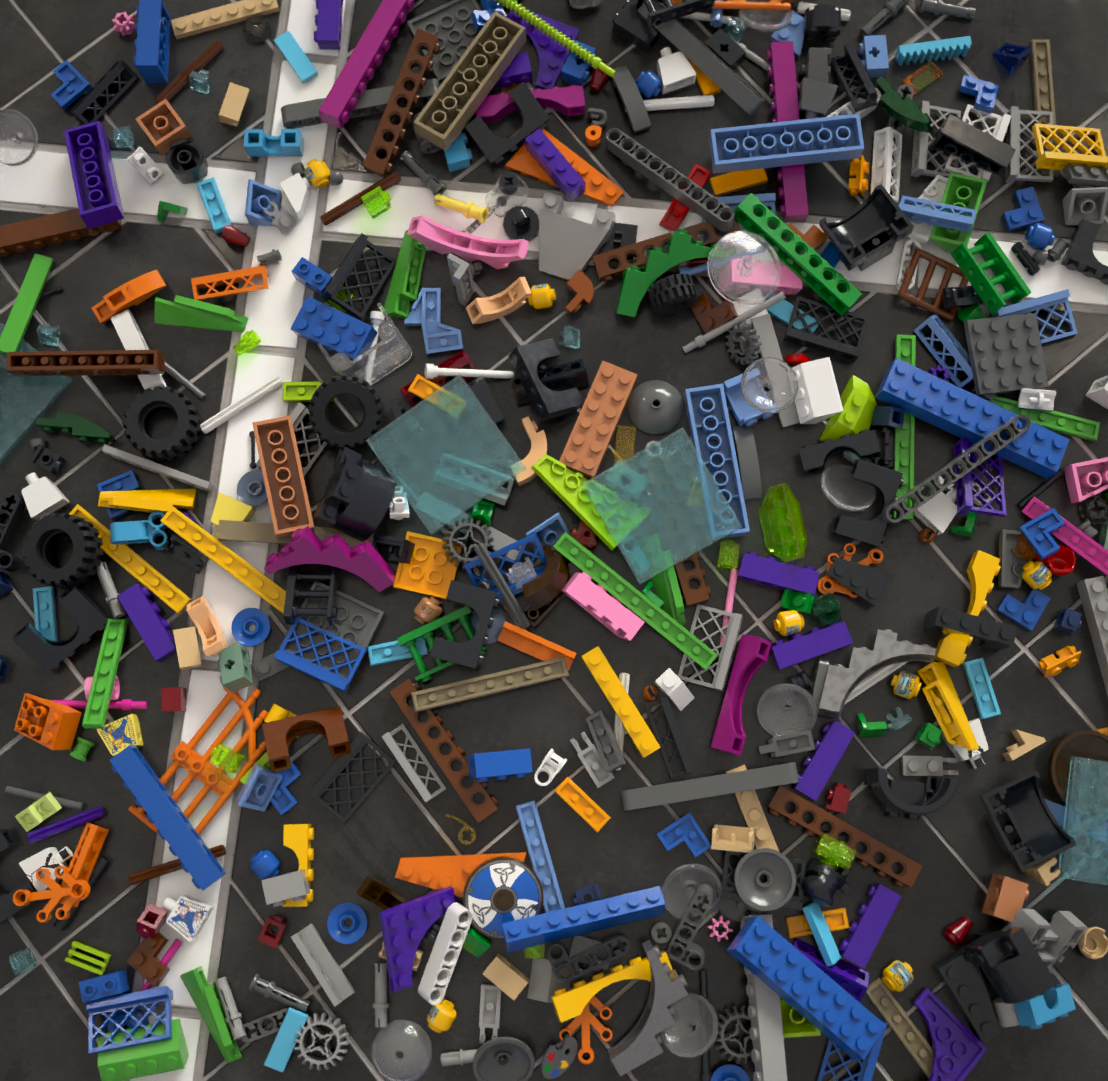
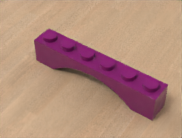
(565, 100)
(729, 732)

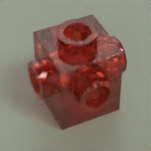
(584, 536)

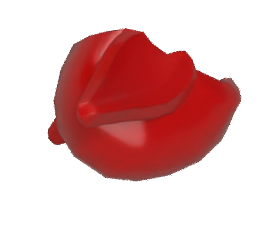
(1061, 562)

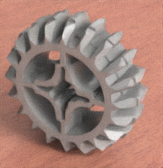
(325, 1050)

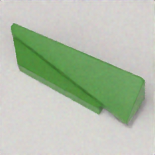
(405, 278)
(197, 314)
(669, 592)
(211, 1009)

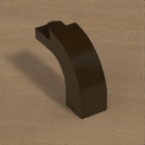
(550, 582)
(380, 893)

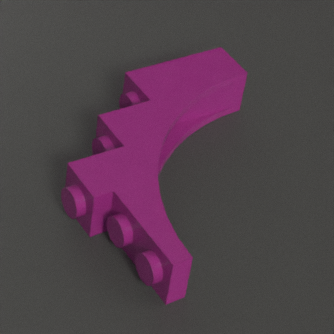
(333, 551)

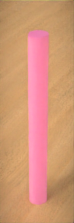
(729, 599)

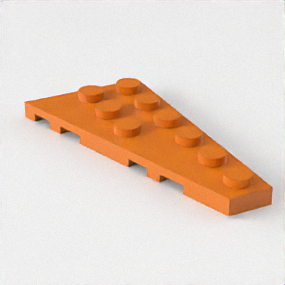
(597, 185)
(445, 871)

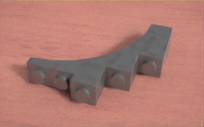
(887, 651)
(644, 1039)

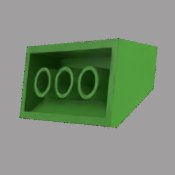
(960, 192)
(144, 1058)

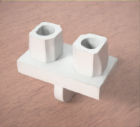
(145, 165)
(1036, 399)
(399, 505)

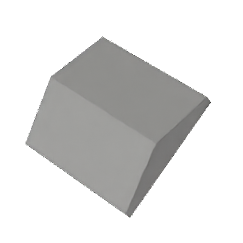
(544, 981)

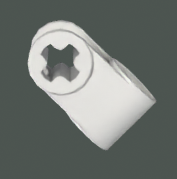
(550, 767)

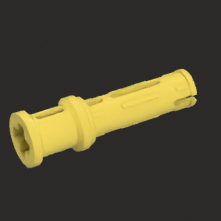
(469, 209)

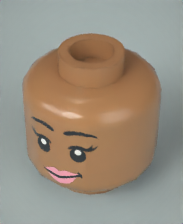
(427, 610)

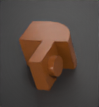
(813, 237)
(583, 290)

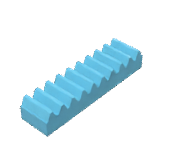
(933, 49)

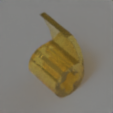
(467, 827)

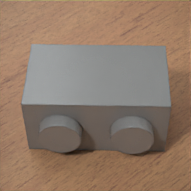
(285, 887)

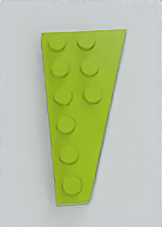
(570, 489)

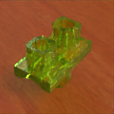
(835, 851)

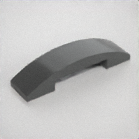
(631, 99)
(747, 462)

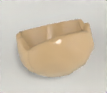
(1093, 943)

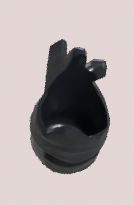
(823, 887)

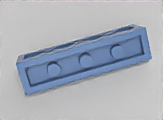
(938, 217)
(949, 343)

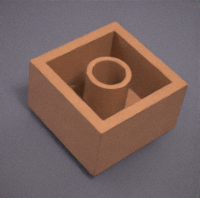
(163, 126)
(1005, 897)

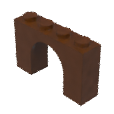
(282, 732)

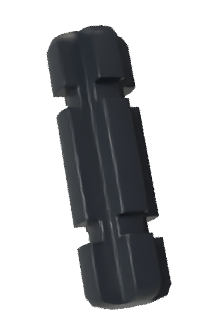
(1025, 258)

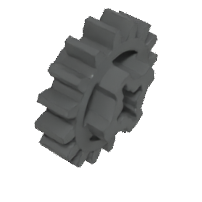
(743, 343)

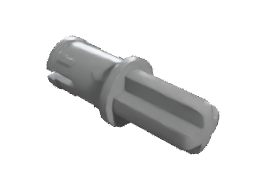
(459, 1057)

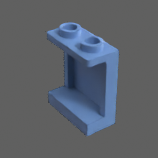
(741, 409)

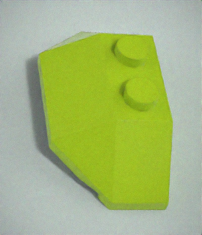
(857, 412)

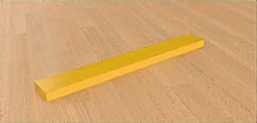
(225, 558)
(137, 566)

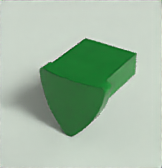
(165, 207)
(970, 313)
(482, 511)
(969, 528)
(646, 591)
(870, 729)
(475, 942)

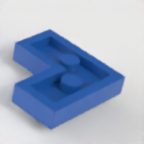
(481, 17)
(74, 85)
(983, 91)
(1028, 210)
(122, 482)
(1038, 533)
(1025, 613)
(282, 797)
(684, 830)

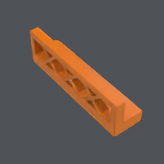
(230, 278)
(533, 644)
(85, 855)

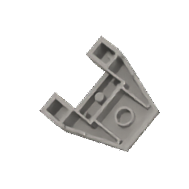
(567, 242)
(1053, 938)

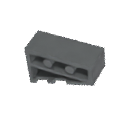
(816, 65)

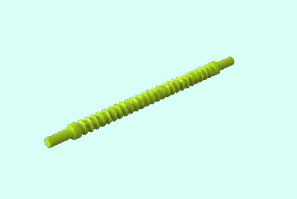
(571, 45)

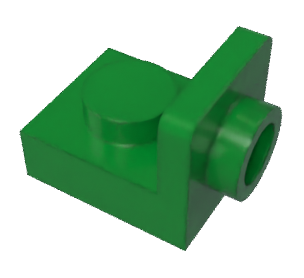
(797, 601)

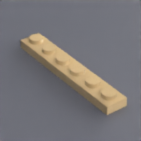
(222, 16)
(754, 816)

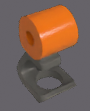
(593, 132)

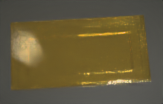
(624, 442)

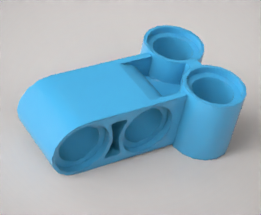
(139, 532)

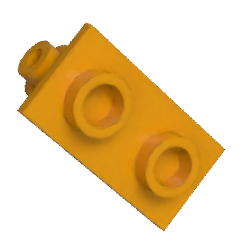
(860, 183)
(1067, 658)

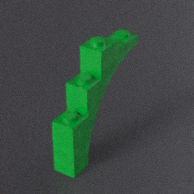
(637, 282)

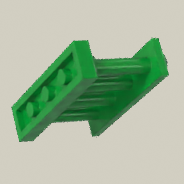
(1000, 266)
(426, 632)

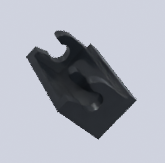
(960, 297)
(393, 548)
(186, 555)

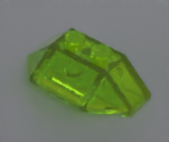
(783, 523)

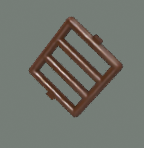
(918, 300)

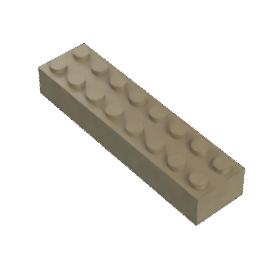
(470, 81)

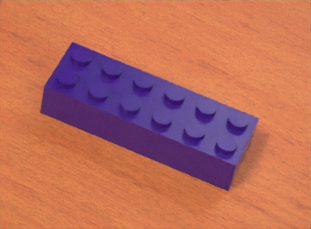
(93, 174)

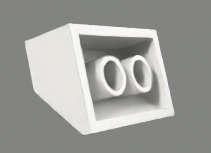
(817, 391)

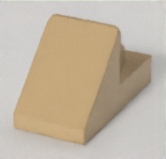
(1026, 743)

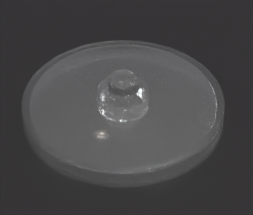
(744, 268)

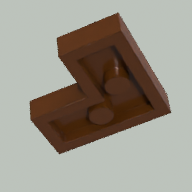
(712, 317)
(145, 959)

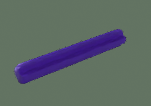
(66, 824)

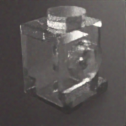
(521, 573)

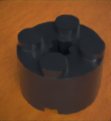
(822, 23)
(187, 161)

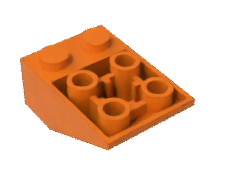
(47, 722)

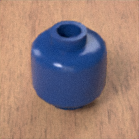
(648, 84)
(1039, 236)
(264, 864)

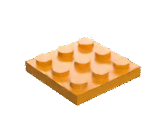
(428, 569)

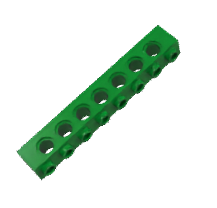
(797, 254)

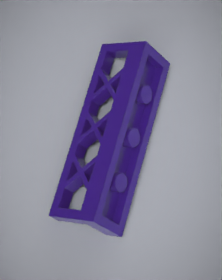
(845, 978)

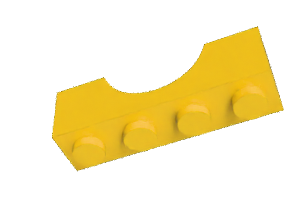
(299, 838)

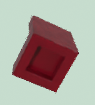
(173, 699)

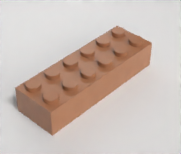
(598, 419)
(283, 475)

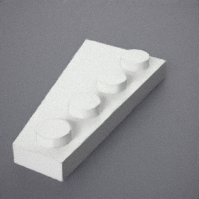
(934, 192)

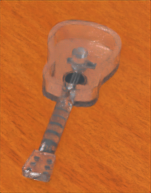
(500, 203)

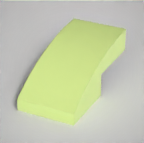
(38, 811)

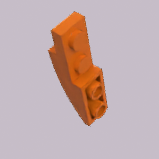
(128, 294)

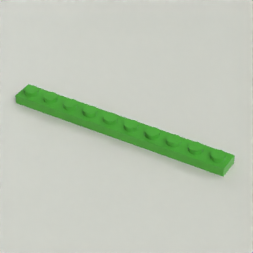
(904, 438)
(635, 601)

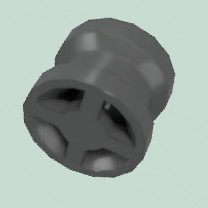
(1087, 529)
(658, 930)

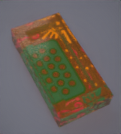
(923, 77)

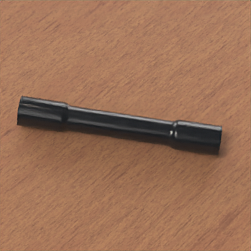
(100, 866)

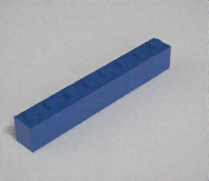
(167, 817)
(583, 919)

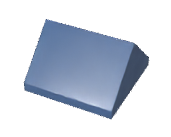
(257, 200)
(549, 532)
(258, 788)

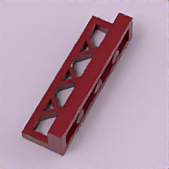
(456, 362)

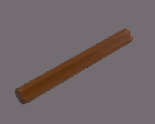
(182, 79)
(356, 200)
(167, 867)

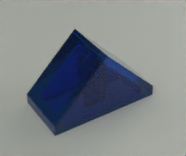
(1012, 56)

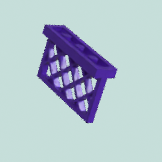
(964, 487)

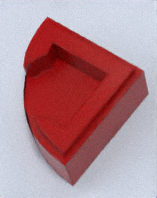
(796, 359)

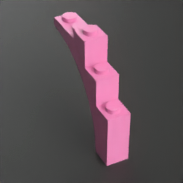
(469, 247)

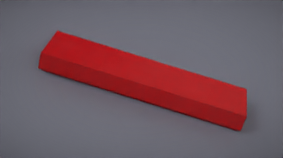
(677, 211)

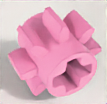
(124, 23)
(723, 933)

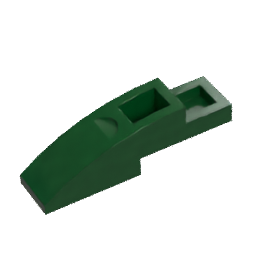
(901, 109)
(78, 426)

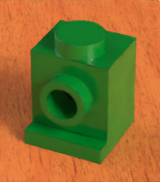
(929, 736)

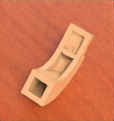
(501, 304)
(538, 450)
(208, 626)

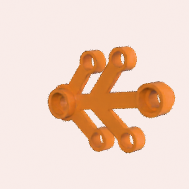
(835, 587)
(55, 894)
(587, 1018)

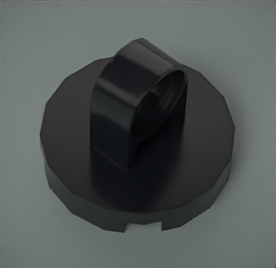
(521, 223)

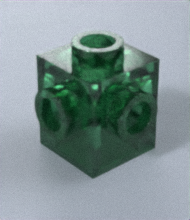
(826, 609)

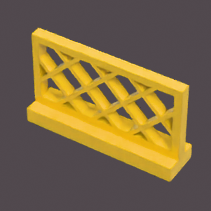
(1056, 159)

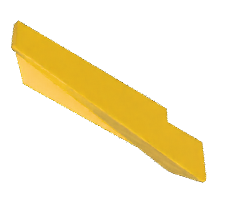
(148, 500)
(947, 706)

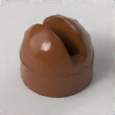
(923, 533)
(646, 695)

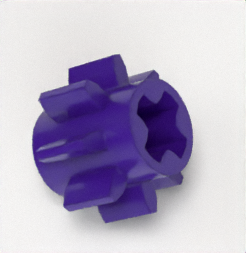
(940, 372)

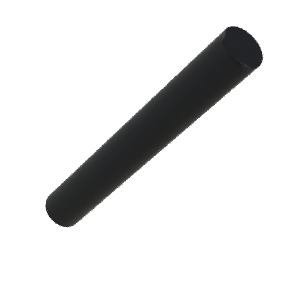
(1041, 488)

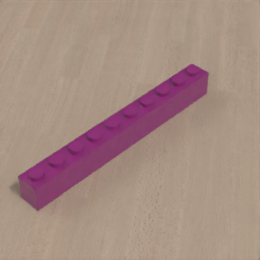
(364, 61)
(786, 108)

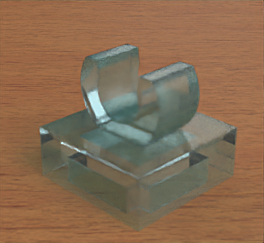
(735, 29)
(200, 81)
(123, 137)
(48, 335)
(571, 337)
(899, 721)
(22, 961)

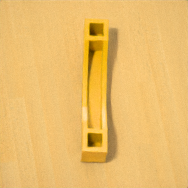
(980, 573)
(620, 702)
(572, 1001)

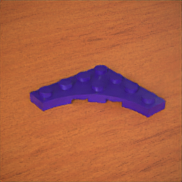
(550, 53)
(405, 927)
(954, 1045)

